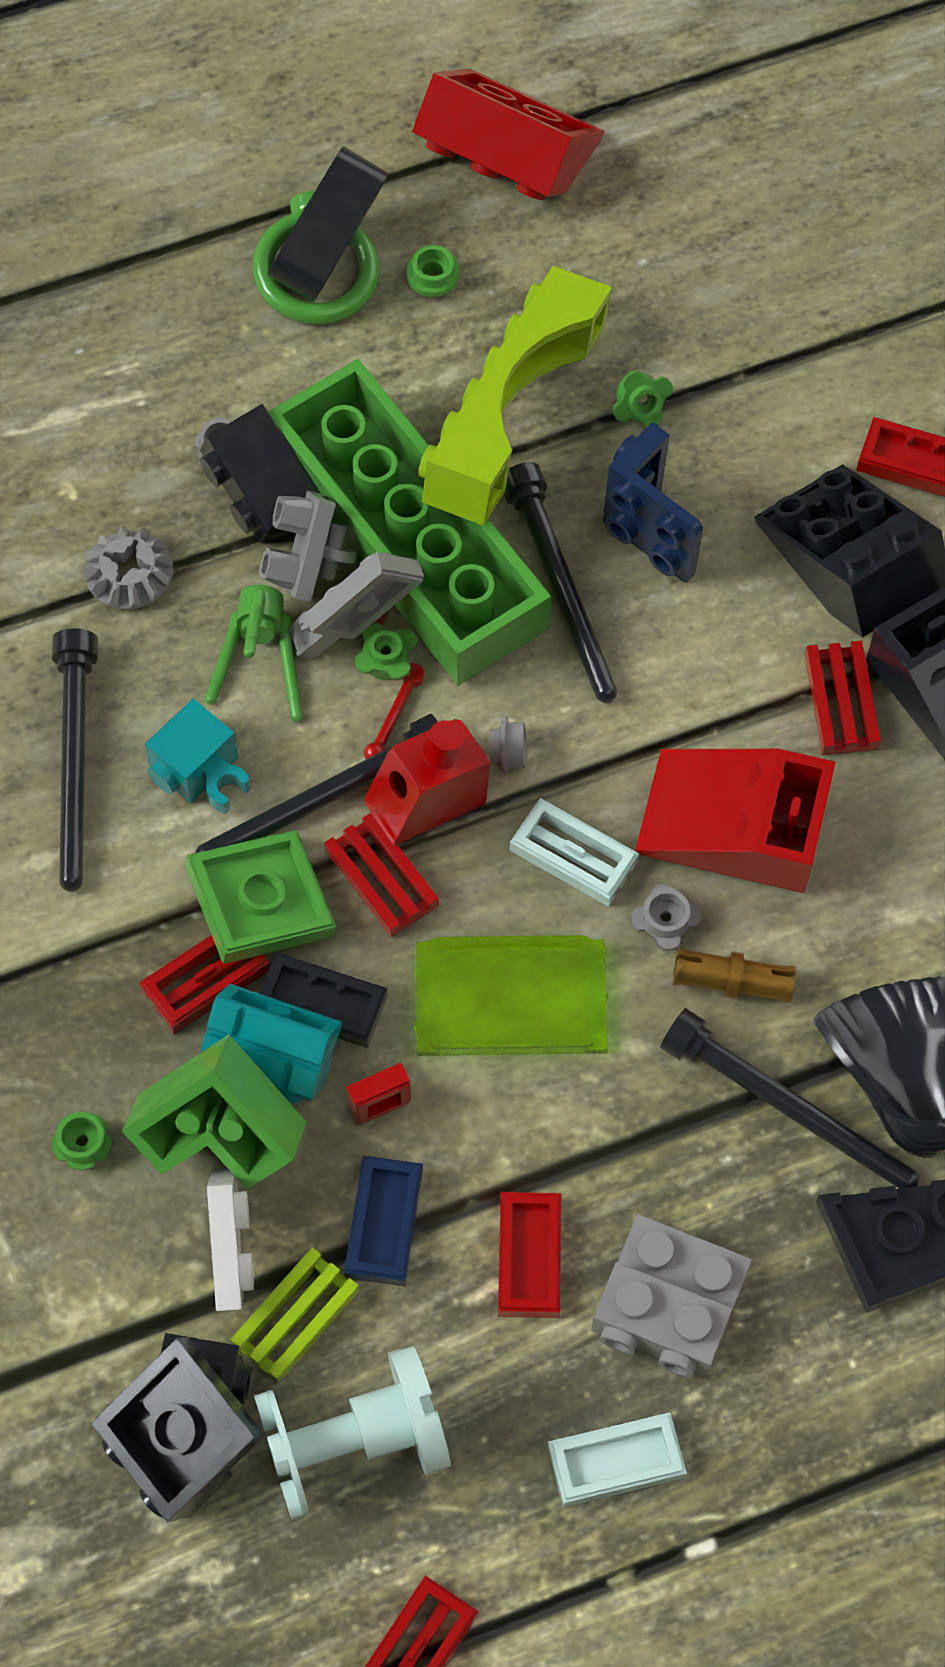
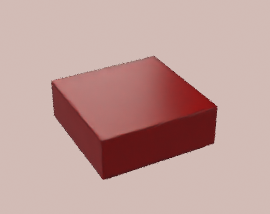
(379, 1094)

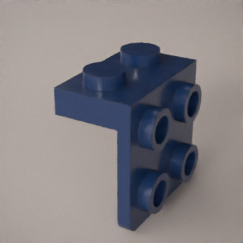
(644, 515)

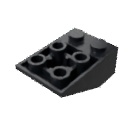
(856, 548)
(911, 662)

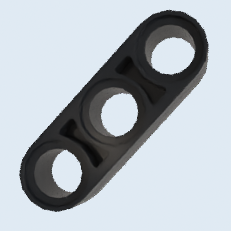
(327, 224)

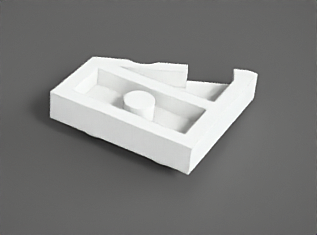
(228, 1215)

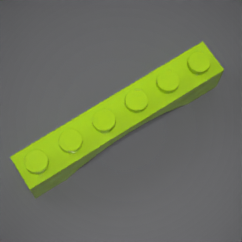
(474, 455)

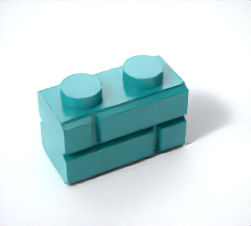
(282, 1039)

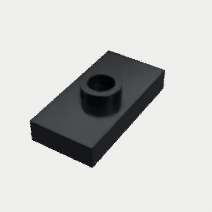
(329, 994)

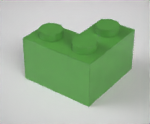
(221, 1104)

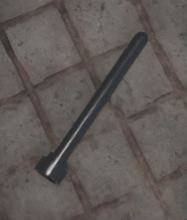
(526, 492)
(75, 654)
(312, 798)
(692, 1040)

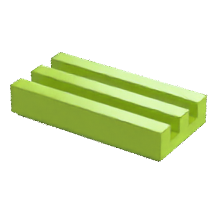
(328, 1275)

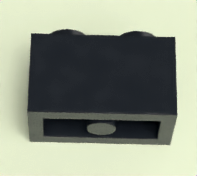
(254, 469)

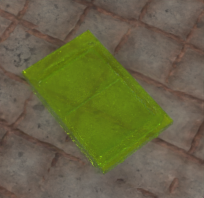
(511, 995)

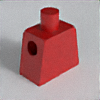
(429, 781)

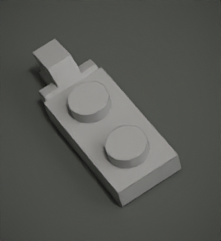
(355, 603)

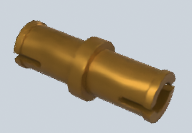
(734, 975)

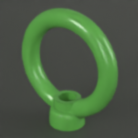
(306, 311)

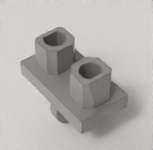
(311, 522)

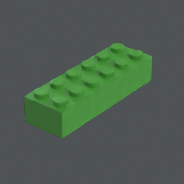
(366, 459)

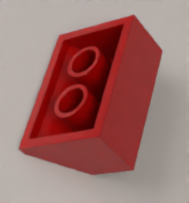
(504, 132)

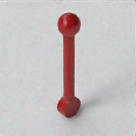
(413, 679)

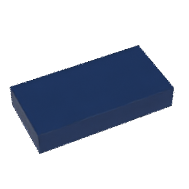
(383, 1221)

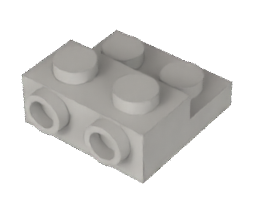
(670, 1297)

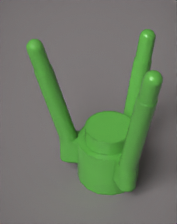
(257, 621)

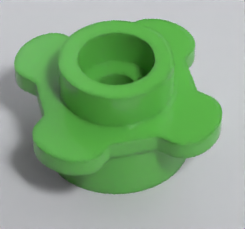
(635, 386)
(385, 667)

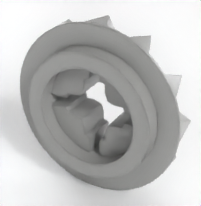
(138, 586)

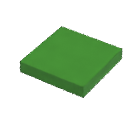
(260, 896)

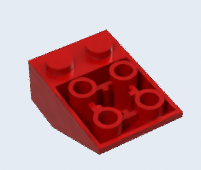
(738, 813)

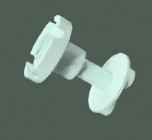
(378, 1424)

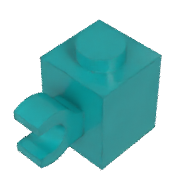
(194, 755)

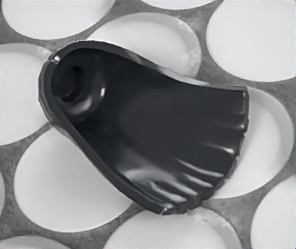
(896, 1053)

